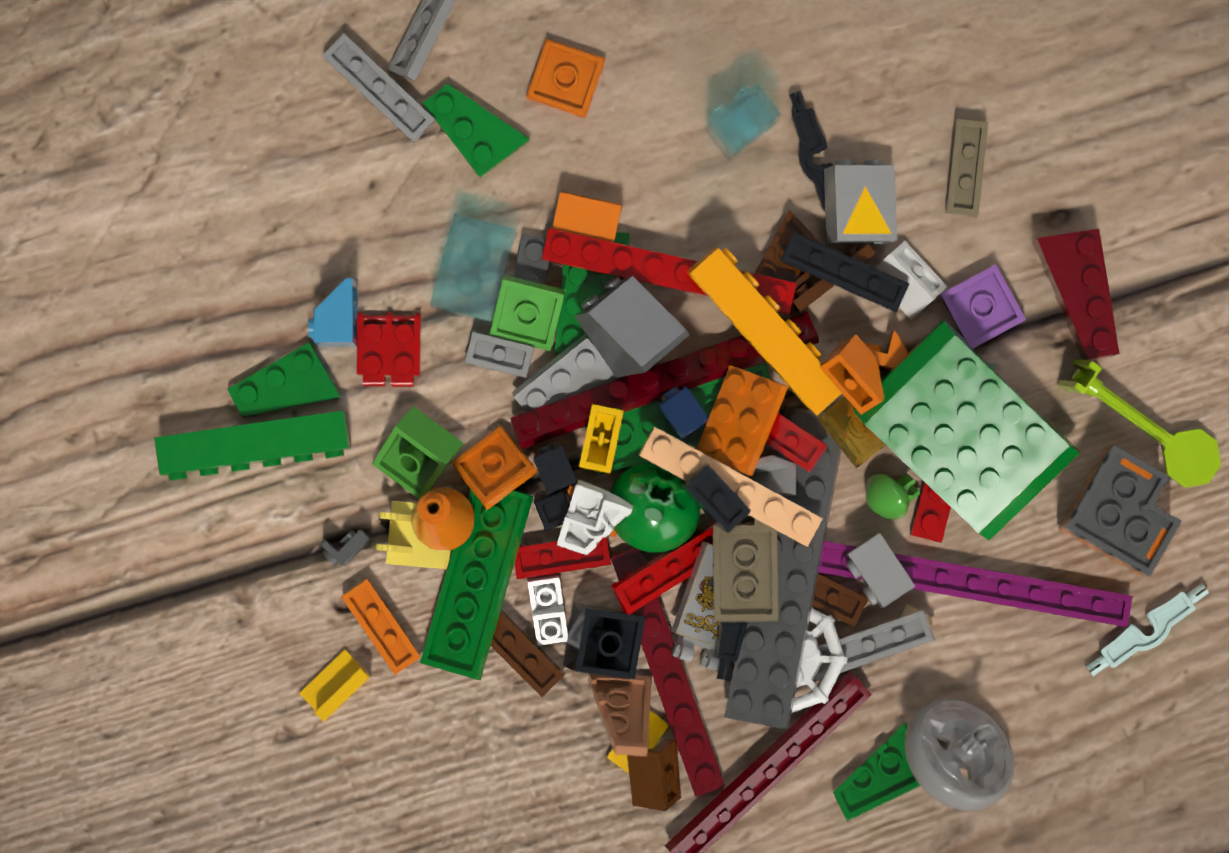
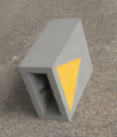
(860, 203)

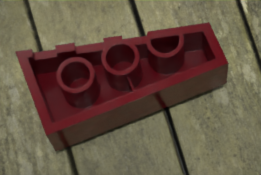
(1081, 288)

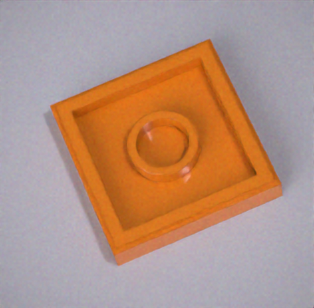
(565, 78)
(494, 467)

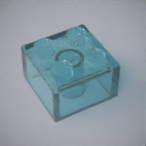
(742, 121)

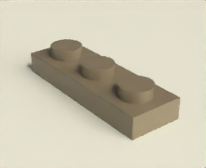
(967, 168)

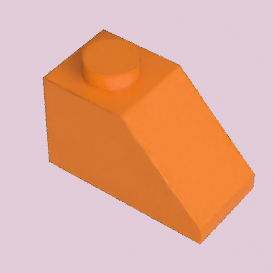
(855, 373)

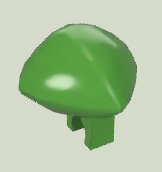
(890, 497)

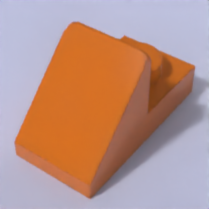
(895, 352)

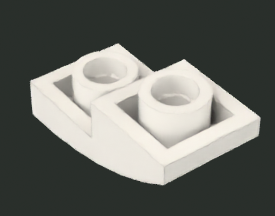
(548, 609)

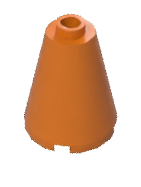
(443, 519)

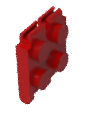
(388, 349)

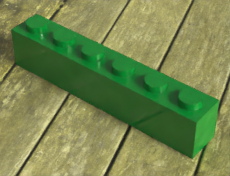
(252, 443)

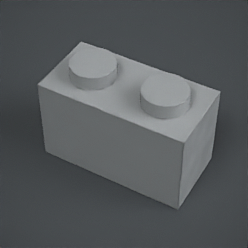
(879, 570)

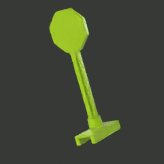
(1188, 455)

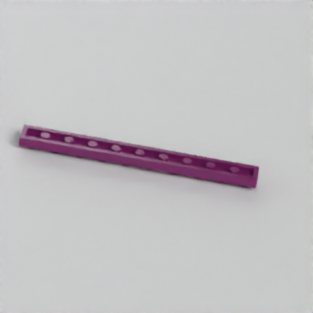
(997, 587)

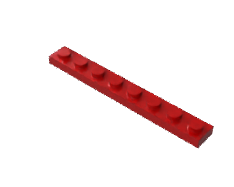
(645, 265)

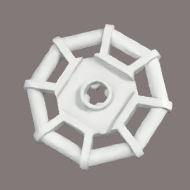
(813, 659)

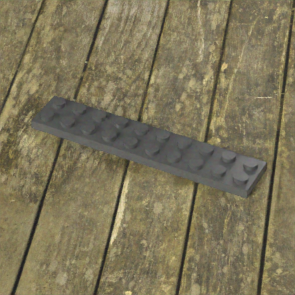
(772, 652)

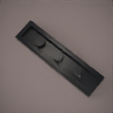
(844, 272)

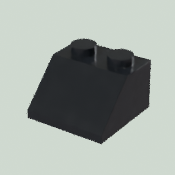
(603, 641)

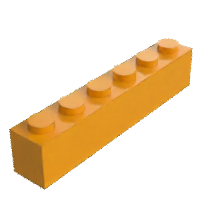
(763, 328)

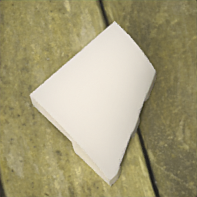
(591, 517)

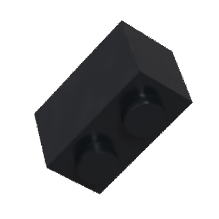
(554, 468)

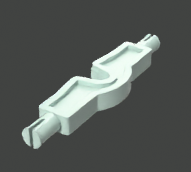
(1160, 619)

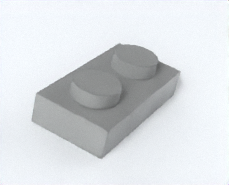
(499, 355)

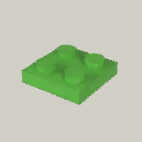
(527, 312)

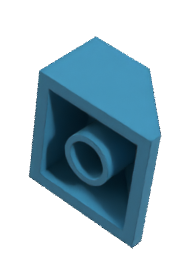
(336, 317)

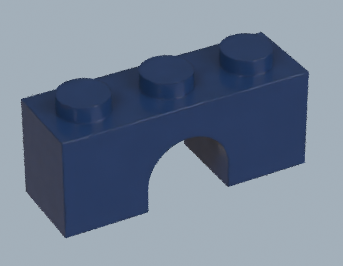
(682, 412)

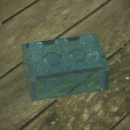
(473, 268)

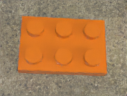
(741, 420)

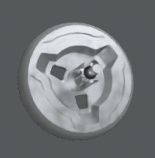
(973, 744)

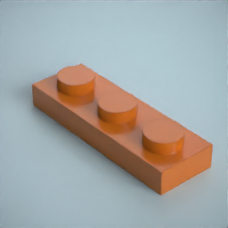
(381, 626)

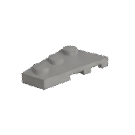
(569, 373)

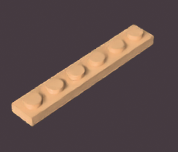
(764, 504)

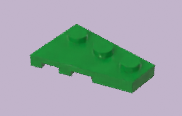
(473, 130)

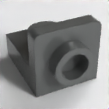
(351, 546)

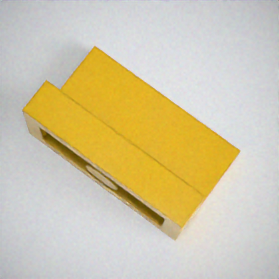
(335, 685)

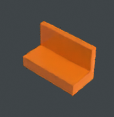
(587, 216)

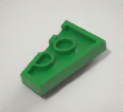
(285, 384)
(878, 779)

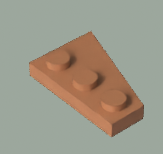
(624, 711)

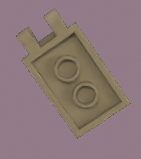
(745, 573)

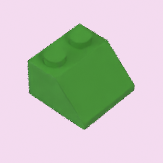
(417, 452)

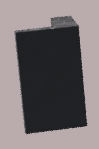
(715, 498)

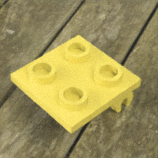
(403, 544)

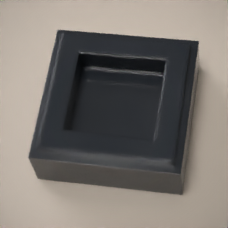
(552, 510)

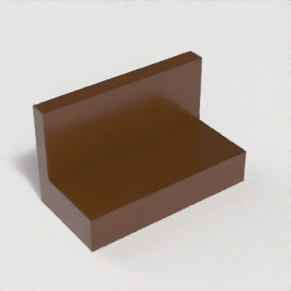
(655, 777)

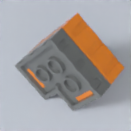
(1119, 513)

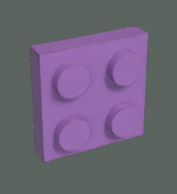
(982, 307)

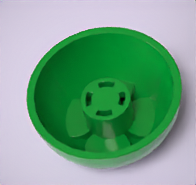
(655, 521)

